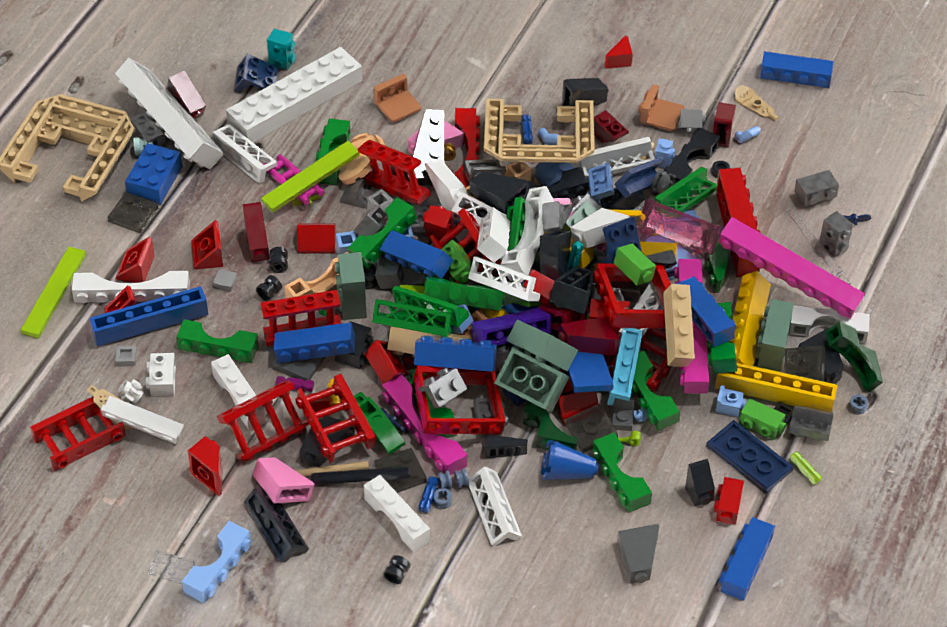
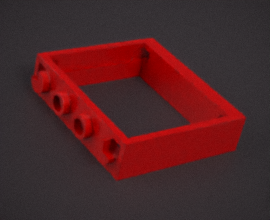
(629, 317)
(461, 425)

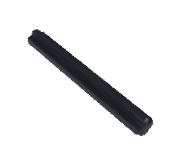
(360, 475)

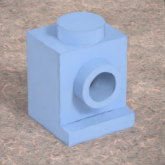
(665, 150)
(730, 402)

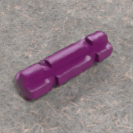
(298, 383)

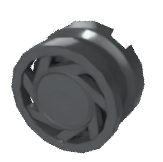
(662, 182)

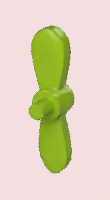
(295, 202)

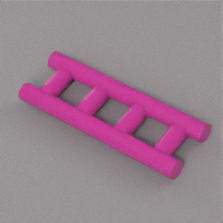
(292, 170)

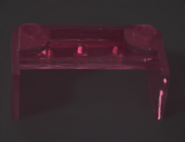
(679, 227)

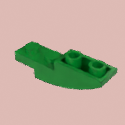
(716, 266)
(384, 430)

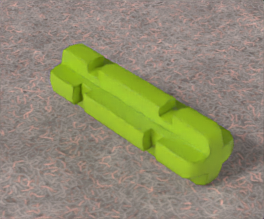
(805, 467)

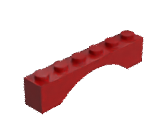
(466, 121)

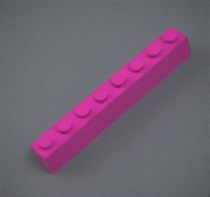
(791, 268)
(695, 376)

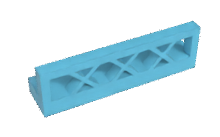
(625, 364)

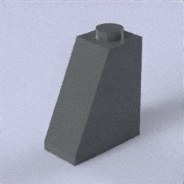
(638, 551)

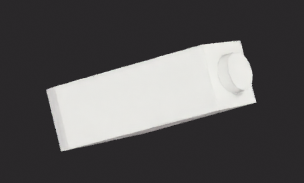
(590, 230)

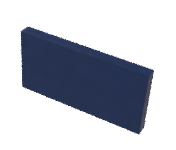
(750, 456)

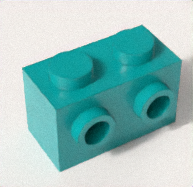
(281, 49)

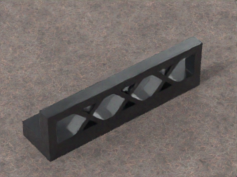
(273, 525)

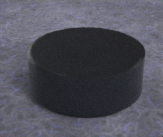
(719, 165)

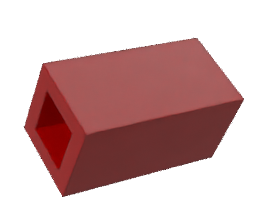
(730, 498)

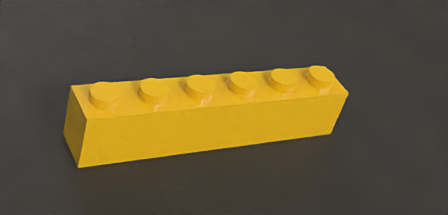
(749, 316)
(779, 387)

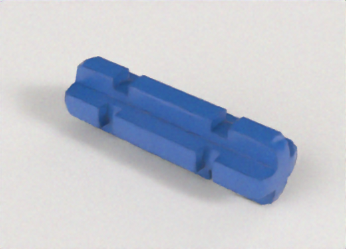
(527, 129)
(428, 494)

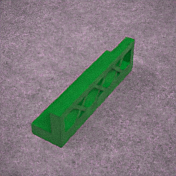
(684, 188)
(516, 216)
(414, 298)
(411, 322)

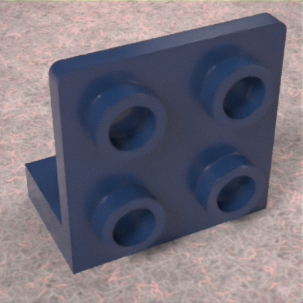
(254, 72)
(618, 235)

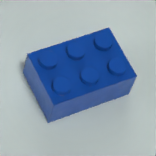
(154, 173)

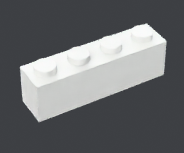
(494, 235)

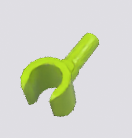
(633, 440)

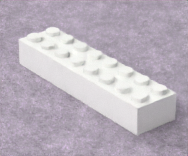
(295, 95)
(169, 114)

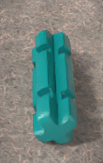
(575, 255)

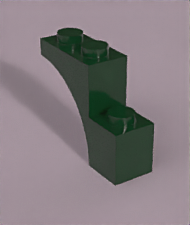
(863, 360)
(538, 417)

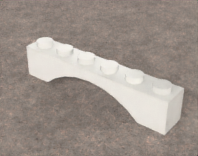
(524, 253)
(92, 288)

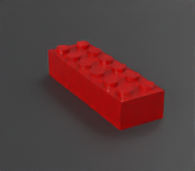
(734, 202)

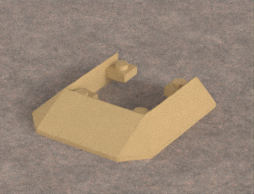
(63, 116)
(568, 148)

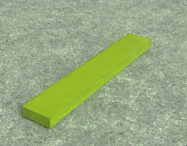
(310, 176)
(53, 292)

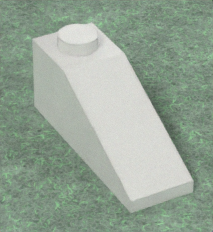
(445, 184)

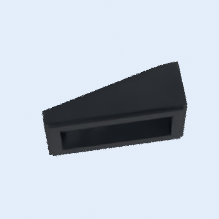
(664, 258)
(505, 446)

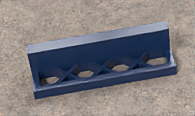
(638, 178)

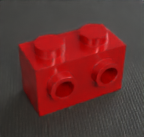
(437, 221)

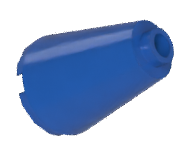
(566, 463)

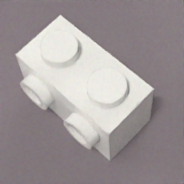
(161, 374)

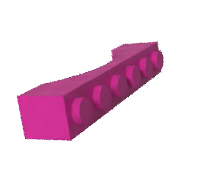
(445, 452)

